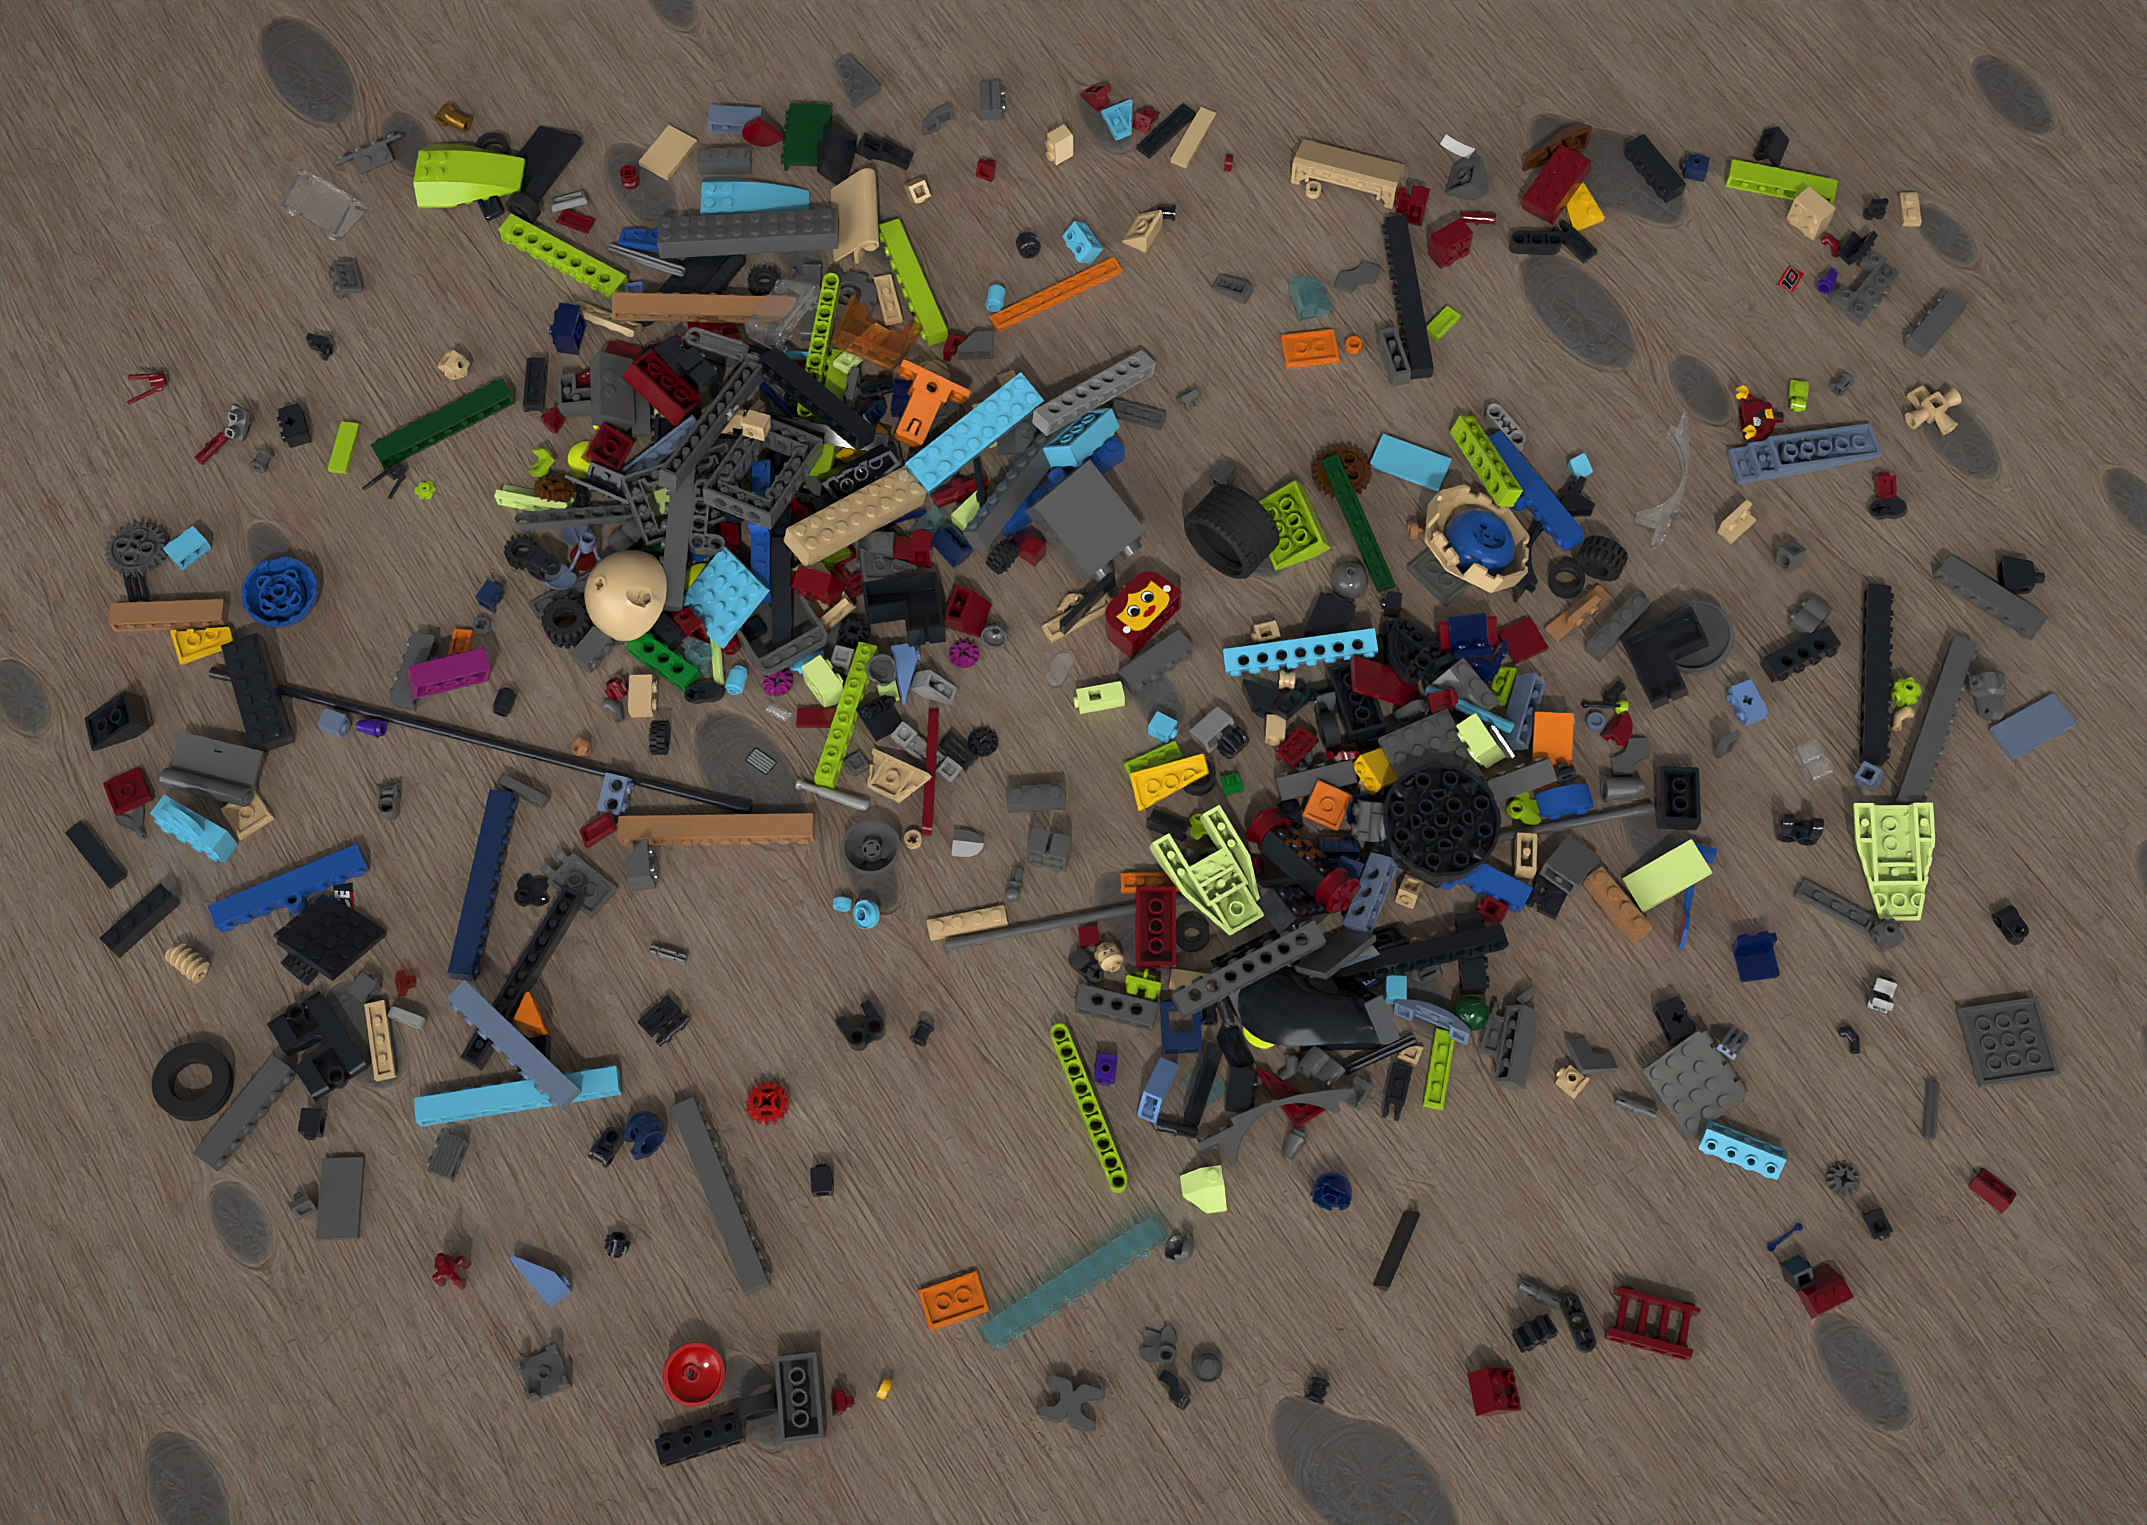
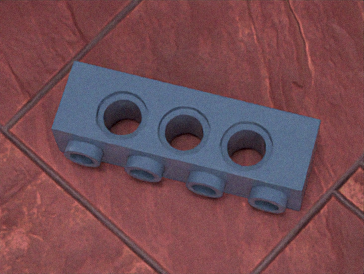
(1378, 886)

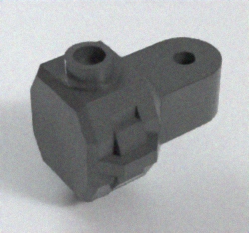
(1989, 691)

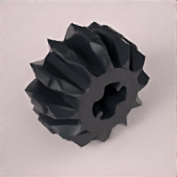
(847, 630)
(1233, 743)

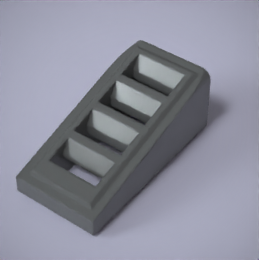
(1244, 288)

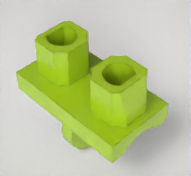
(1144, 982)

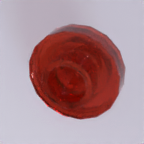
(585, 561)

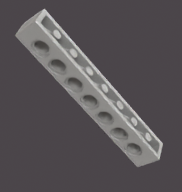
(1093, 392)

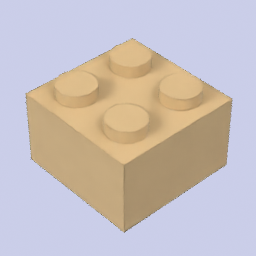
(1810, 213)

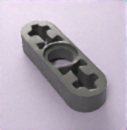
(522, 791)

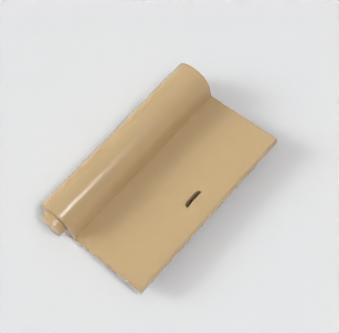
(856, 213)

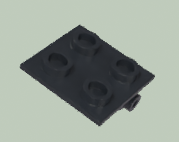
(880, 716)

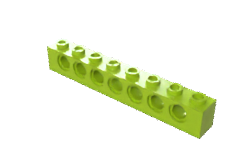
(523, 236)
(845, 718)

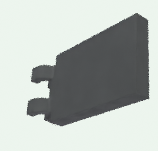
(582, 878)

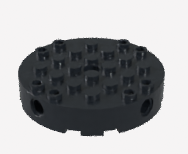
(1432, 849)

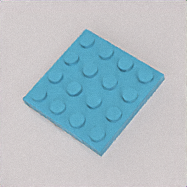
(724, 596)

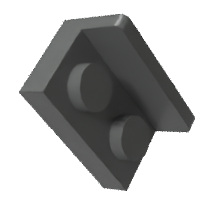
(344, 277)

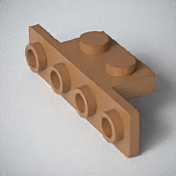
(1578, 613)

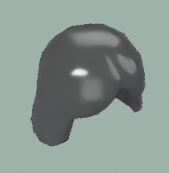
(881, 669)

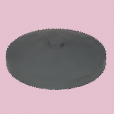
(1718, 631)

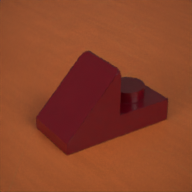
(1097, 96)

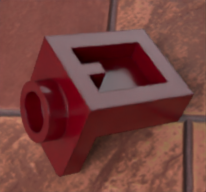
(951, 345)
(1885, 485)

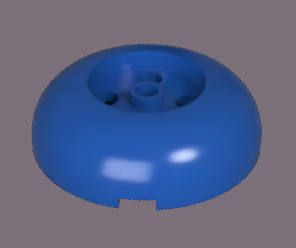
(1481, 539)
(268, 580)

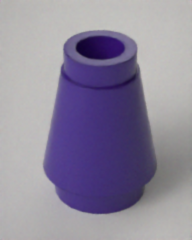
(1827, 281)
(372, 727)

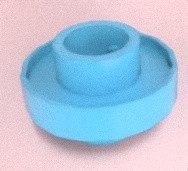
(866, 914)

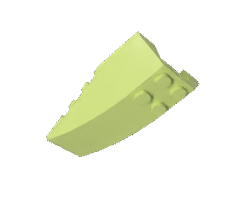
(1896, 855)

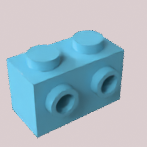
(1082, 242)

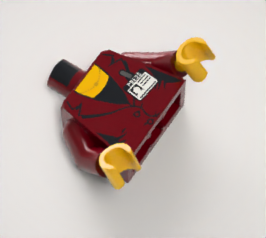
(1756, 416)

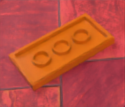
(1553, 739)

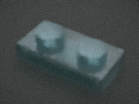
(930, 521)

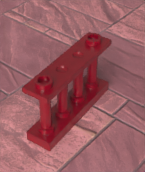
(1638, 1338)

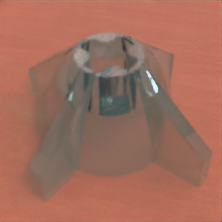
(698, 653)

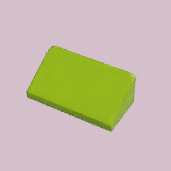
(1503, 684)

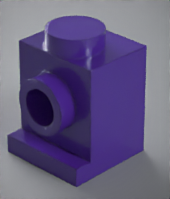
(1108, 1061)

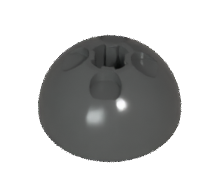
(867, 839)

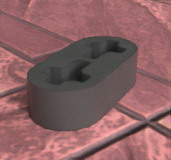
(1410, 711)

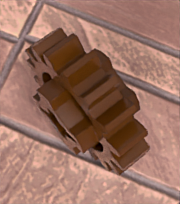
(554, 488)

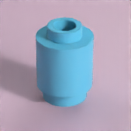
(995, 298)
(736, 680)

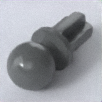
(1012, 893)

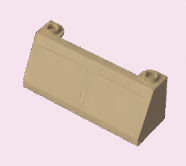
(1348, 170)

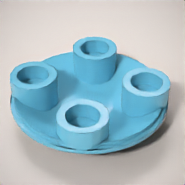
(797, 665)

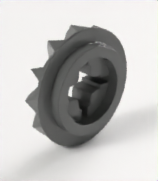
(1835, 1184)

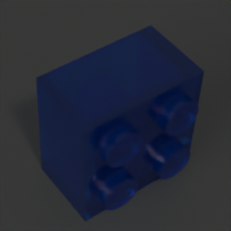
(568, 328)

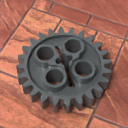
(136, 549)

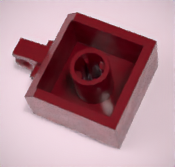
(817, 586)

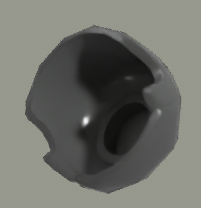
(1179, 1248)

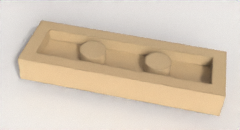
(888, 299)

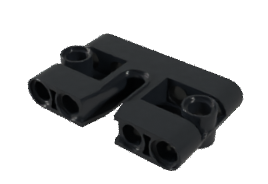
(334, 1055)

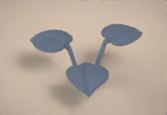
(572, 536)

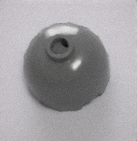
(1349, 580)

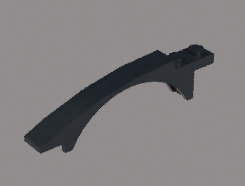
(824, 432)
(1576, 506)
(781, 582)

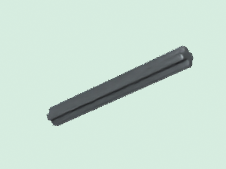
(646, 259)

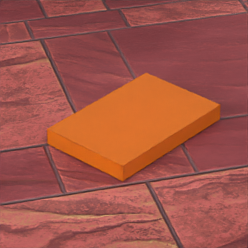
(1309, 348)
(953, 1300)

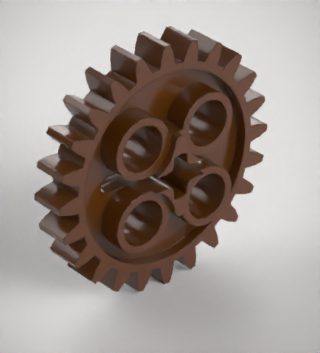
(1358, 468)

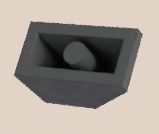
(977, 346)
(879, 543)

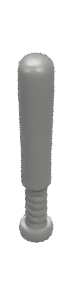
(843, 798)

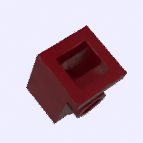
(1499, 909)

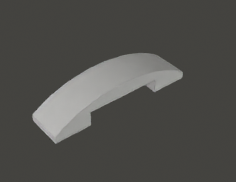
(916, 747)

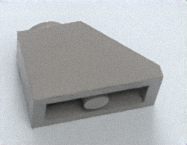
(933, 687)

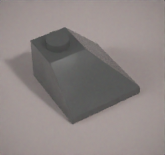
(1468, 179)

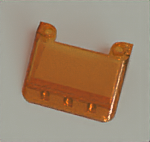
(872, 341)

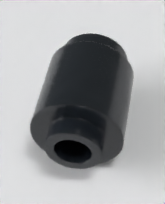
(504, 702)

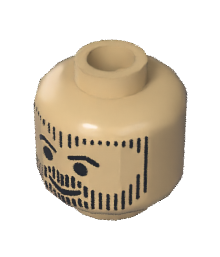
(1109, 956)

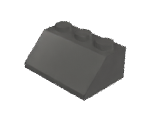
(1467, 686)

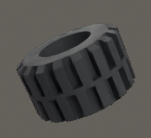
(1601, 558)
(563, 609)

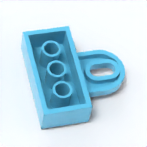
(194, 829)

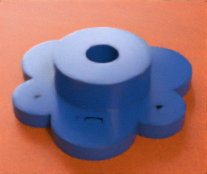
(696, 557)

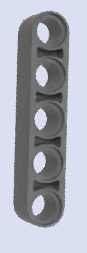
(811, 273)

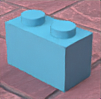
(187, 548)

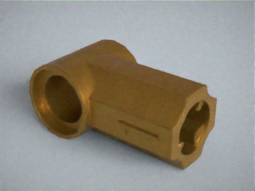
(449, 116)

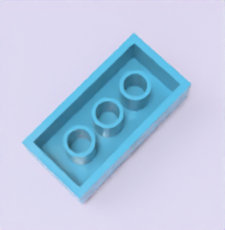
(1081, 438)

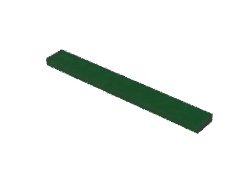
(1357, 523)

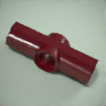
(957, 491)

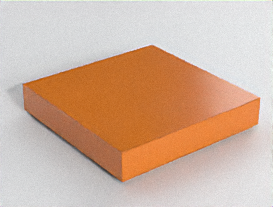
(1326, 805)

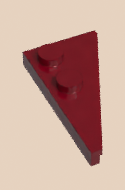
(1297, 1113)

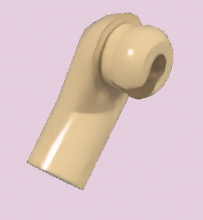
(1900, 715)

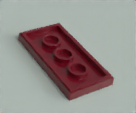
(1381, 682)

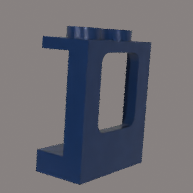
(1183, 1041)

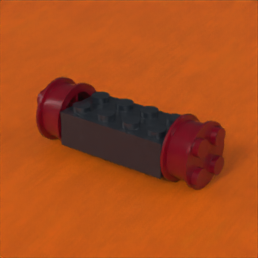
(1302, 861)

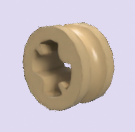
(1311, 194)
(910, 845)

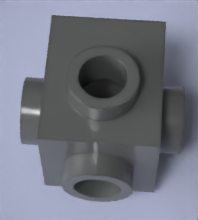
(1887, 934)

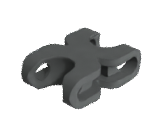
(1070, 1403)

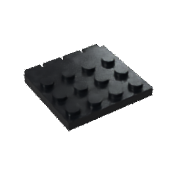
(329, 936)

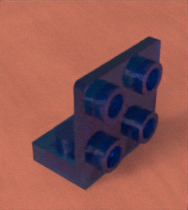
(1469, 636)
(1487, 670)

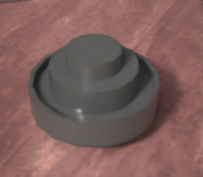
(1207, 1367)

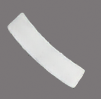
(1457, 147)

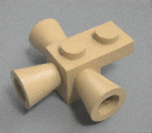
(1932, 408)

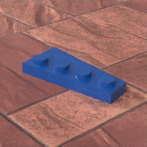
(639, 239)

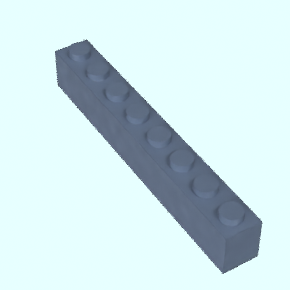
(514, 1045)

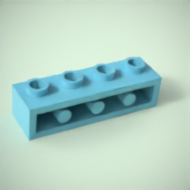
(1742, 1150)

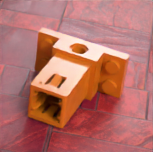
(924, 404)

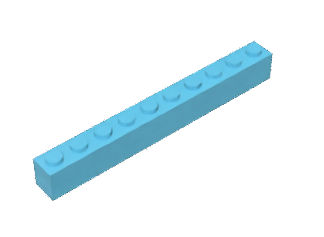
(510, 1097)

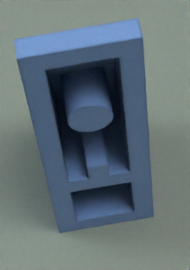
(906, 664)
(546, 1282)

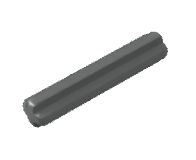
(1931, 1110)

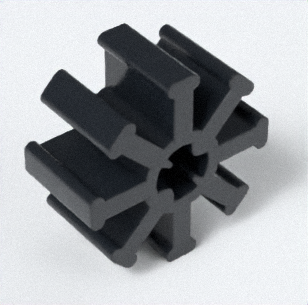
(1534, 1333)

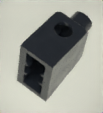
(2018, 575)

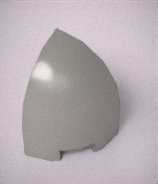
(966, 843)

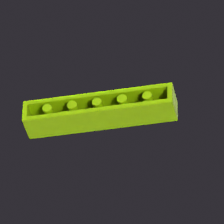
(1777, 181)

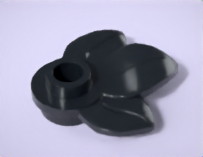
(533, 889)

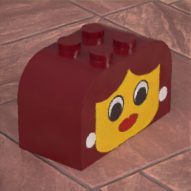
(1140, 611)

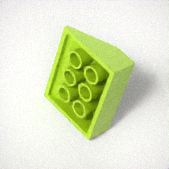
(1297, 525)

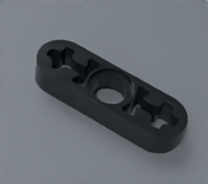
(1581, 1314)

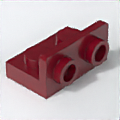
(1296, 746)

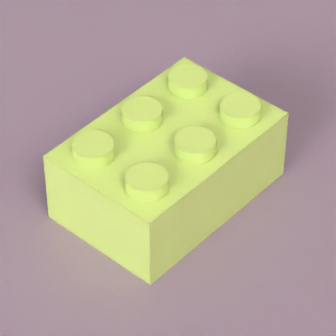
(1479, 741)

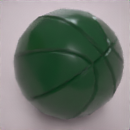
(1472, 1012)

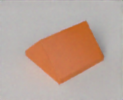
(529, 1017)

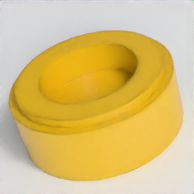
(885, 1387)

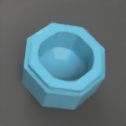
(842, 903)

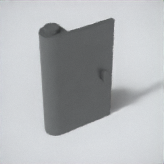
(213, 774)

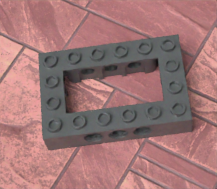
(646, 481)
(722, 488)

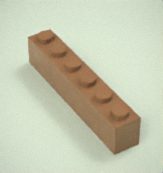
(168, 614)

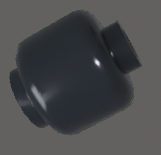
(1028, 245)

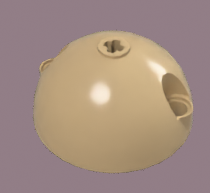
(614, 592)

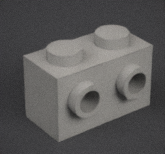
(1212, 729)

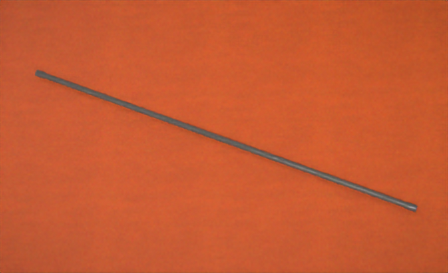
(963, 941)

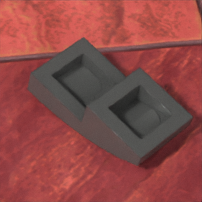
(933, 121)

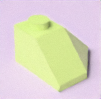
(1205, 1189)

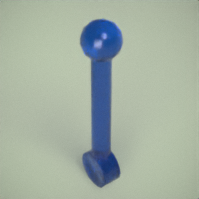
(1772, 1246)

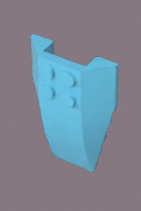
(747, 195)

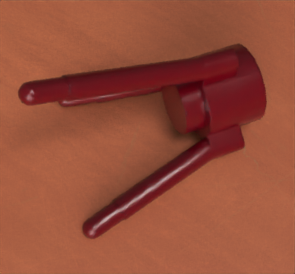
(156, 379)

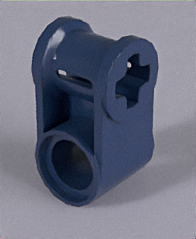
(873, 412)

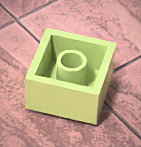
(822, 681)

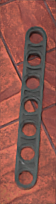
(570, 514)

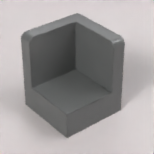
(1362, 1091)

